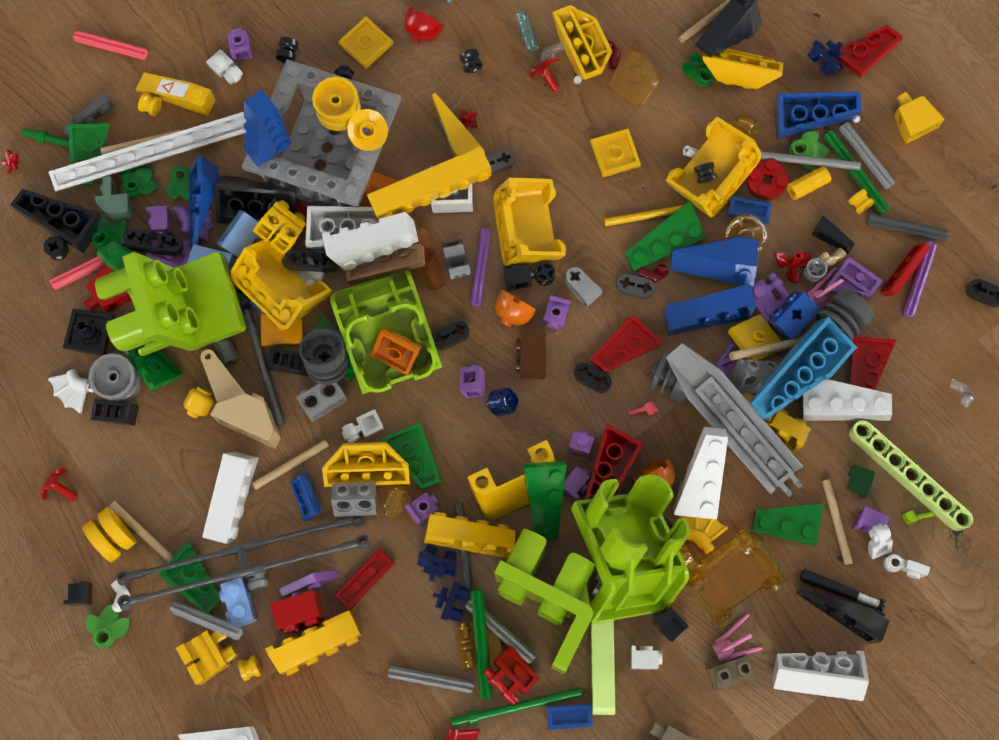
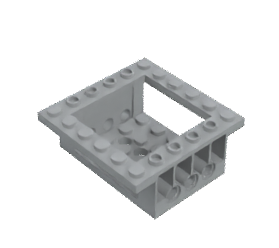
(346, 166)

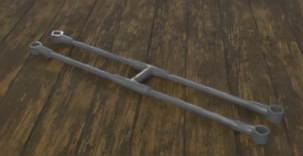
(245, 569)

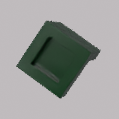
(860, 480)

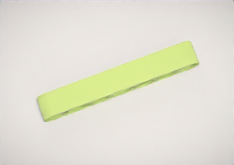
(921, 478)

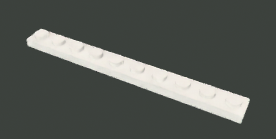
(148, 152)

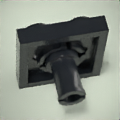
(88, 333)

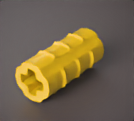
(808, 183)

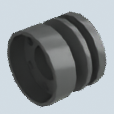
(848, 312)
(324, 356)
(665, 376)

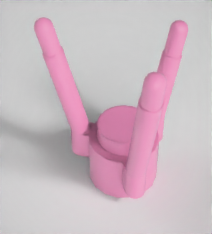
(819, 297)
(725, 649)

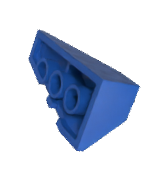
(202, 179)
(723, 260)

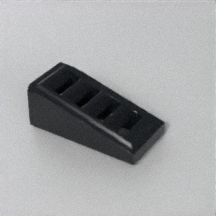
(832, 235)
(280, 366)
(127, 414)

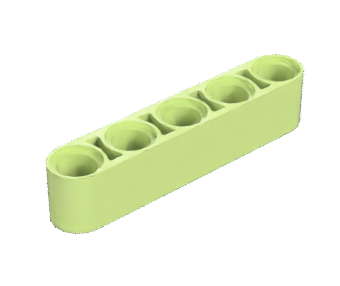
(603, 668)

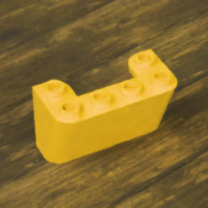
(511, 495)

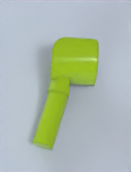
(910, 517)

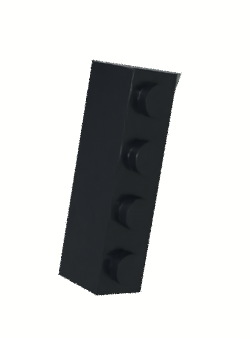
(62, 220)

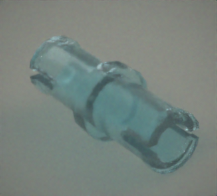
(526, 32)

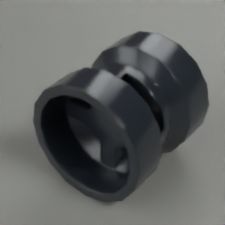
(287, 49)

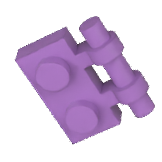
(763, 297)

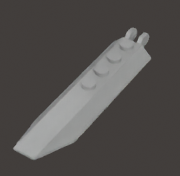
(728, 409)

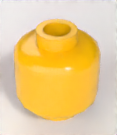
(198, 402)

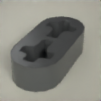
(496, 162)
(637, 282)

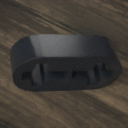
(985, 292)
(448, 331)
(590, 382)

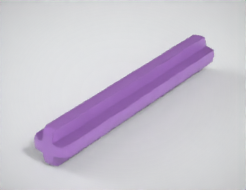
(480, 267)
(919, 281)

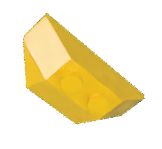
(582, 41)
(743, 68)
(366, 463)

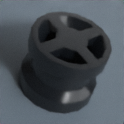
(471, 61)
(705, 172)
(56, 253)
(544, 268)

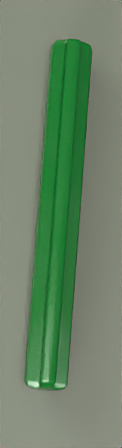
(858, 175)
(481, 642)

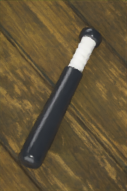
(837, 588)

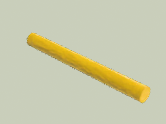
(641, 216)

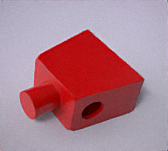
(108, 304)

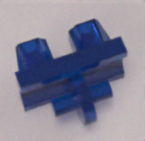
(820, 51)
(436, 565)
(457, 592)

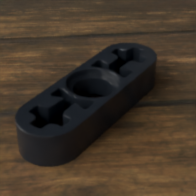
(158, 249)
(304, 265)

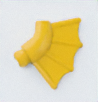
(704, 531)

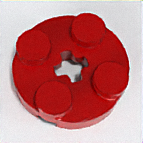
(762, 189)

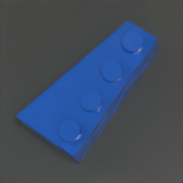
(811, 111)
(264, 129)
(709, 310)

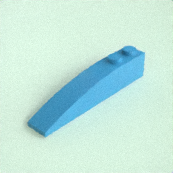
(804, 367)

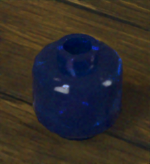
(502, 402)

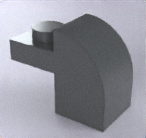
(456, 259)

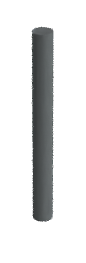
(465, 562)

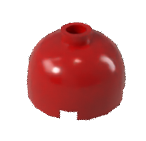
(421, 26)

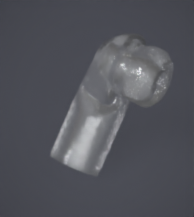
(550, 50)
(966, 392)

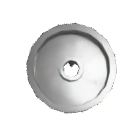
(112, 367)

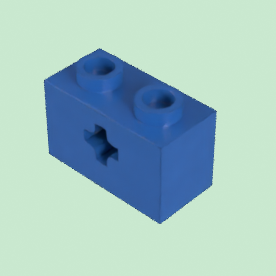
(803, 313)

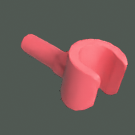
(650, 408)

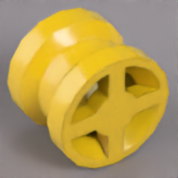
(149, 104)
(861, 201)
(249, 668)

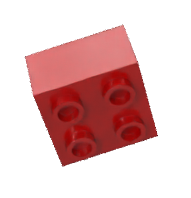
(298, 612)

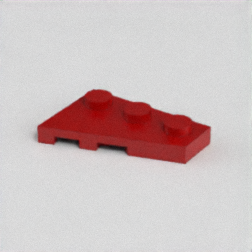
(867, 52)
(625, 345)
(869, 360)

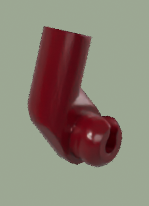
(615, 56)
(656, 274)

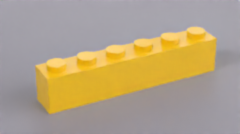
(430, 184)

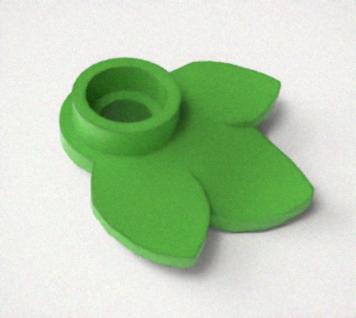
(809, 147)
(108, 623)

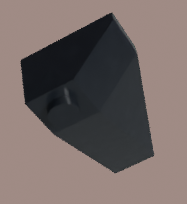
(735, 23)
(248, 196)
(861, 620)

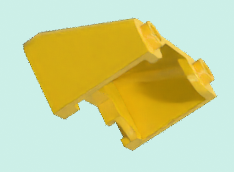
(734, 159)
(525, 221)
(273, 287)

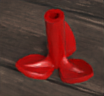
(542, 70)
(798, 260)
(51, 482)

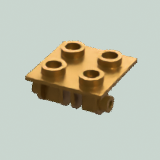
(466, 645)

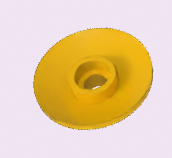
(374, 123)

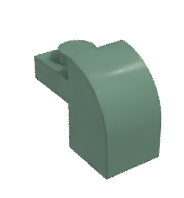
(114, 205)

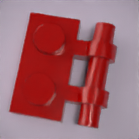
(515, 670)

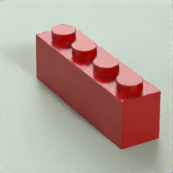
(613, 459)

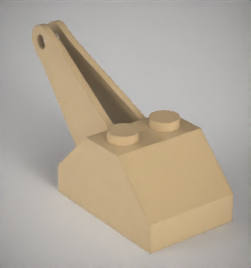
(236, 408)

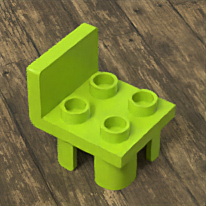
(173, 305)
(370, 307)
(633, 548)
(564, 599)

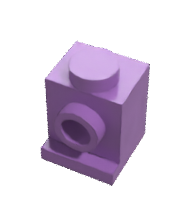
(240, 45)
(160, 219)
(560, 305)
(467, 386)
(581, 443)
(577, 482)
(421, 516)
(868, 518)

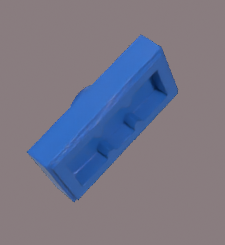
(742, 205)
(305, 496)
(569, 716)

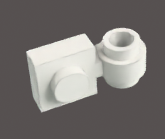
(225, 67)
(368, 425)
(880, 541)
(913, 569)

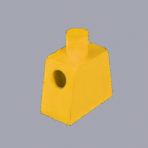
(916, 117)

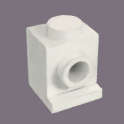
(645, 658)

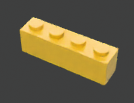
(789, 430)
(469, 536)
(315, 643)

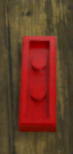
(905, 269)
(364, 579)

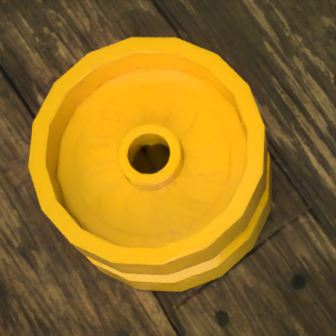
(335, 102)
(108, 534)

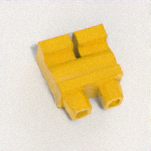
(283, 222)
(209, 652)

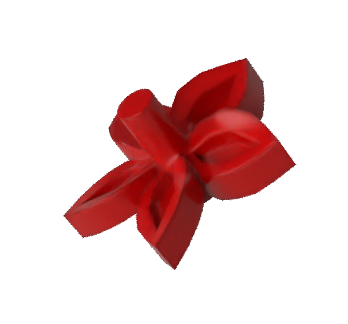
(468, 119)
(11, 161)

